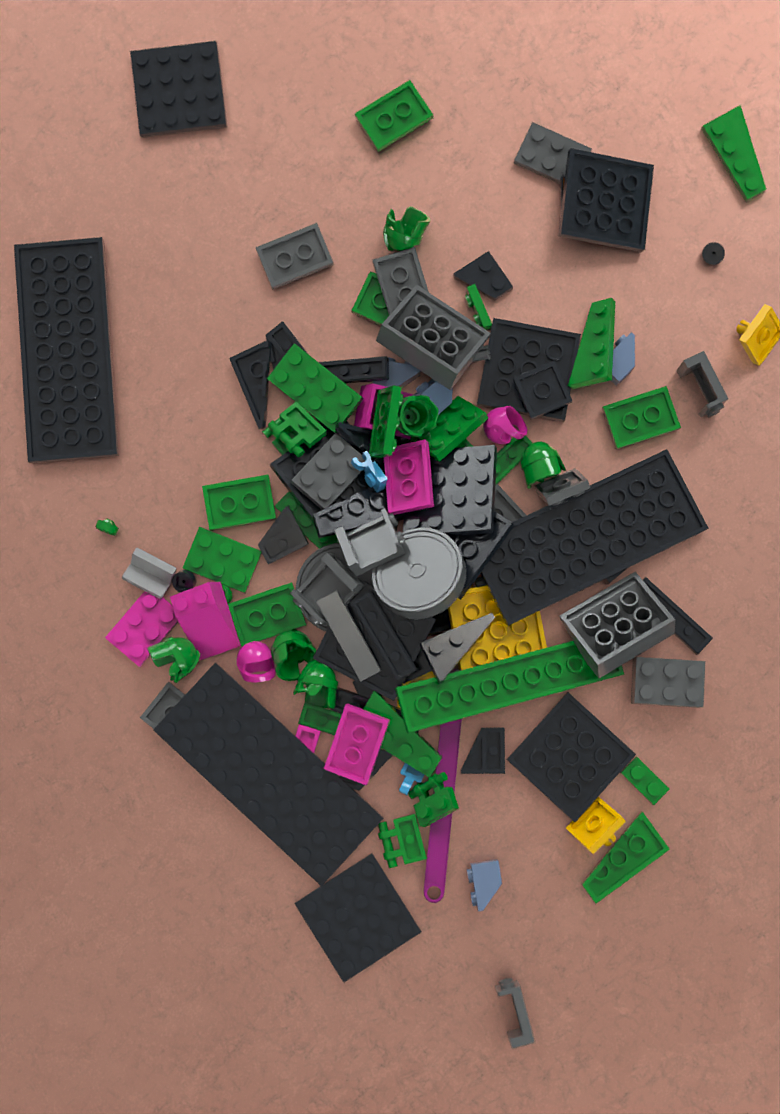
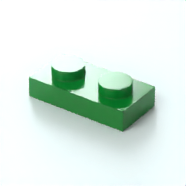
(474, 300)
(644, 780)

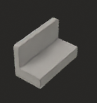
(149, 573)

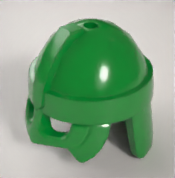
(405, 232)
(421, 415)
(540, 462)
(175, 650)
(290, 650)
(319, 683)

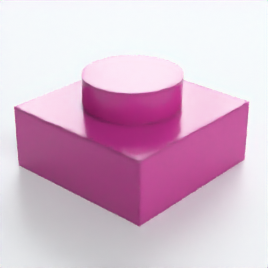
(308, 736)

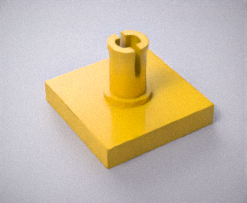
(760, 335)
(596, 825)

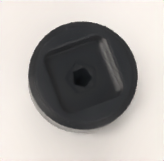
(713, 253)
(183, 580)

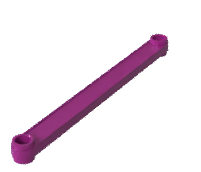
(440, 830)

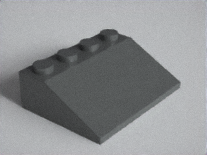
(432, 336)
(618, 624)

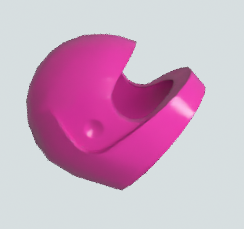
(500, 425)
(255, 658)

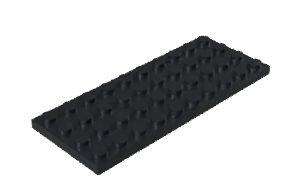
(65, 350)
(592, 537)
(268, 774)

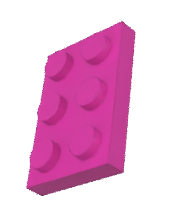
(409, 478)
(142, 626)
(356, 744)

